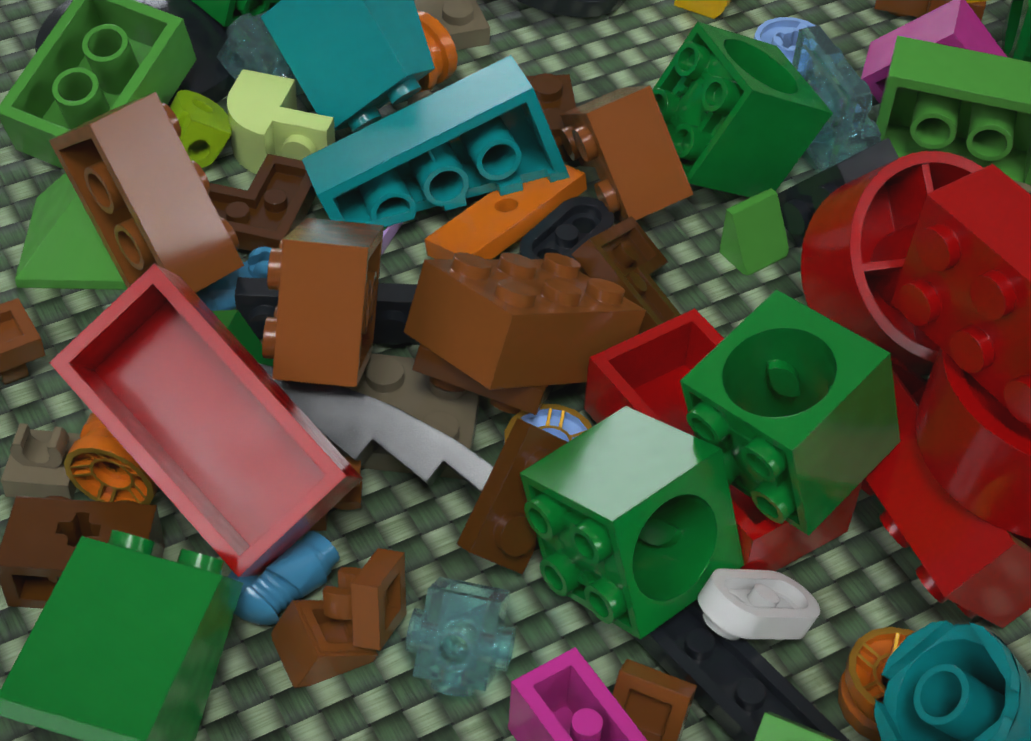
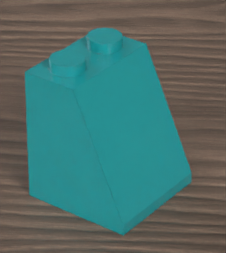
(352, 54)

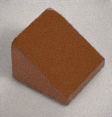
(316, 645)

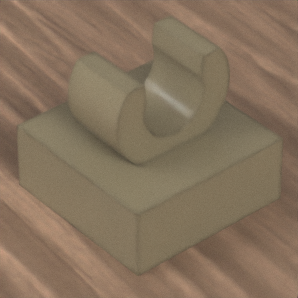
(38, 463)

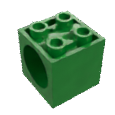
(737, 111)
(794, 409)
(632, 519)

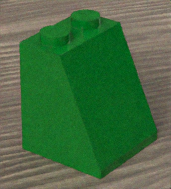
(124, 644)

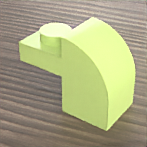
(268, 122)

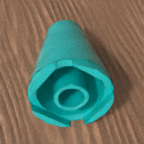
(954, 687)

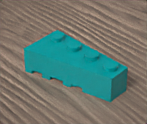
(440, 151)

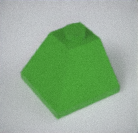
(64, 246)

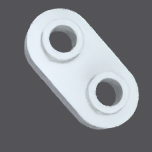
(757, 605)

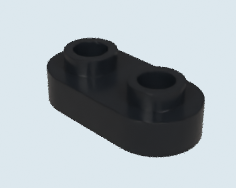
(567, 228)

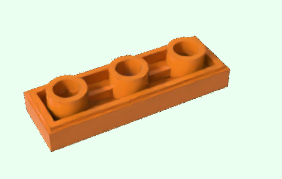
(503, 220)

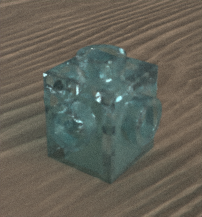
(252, 49)
(472, 614)

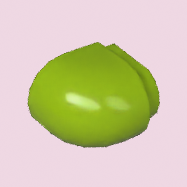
(203, 126)

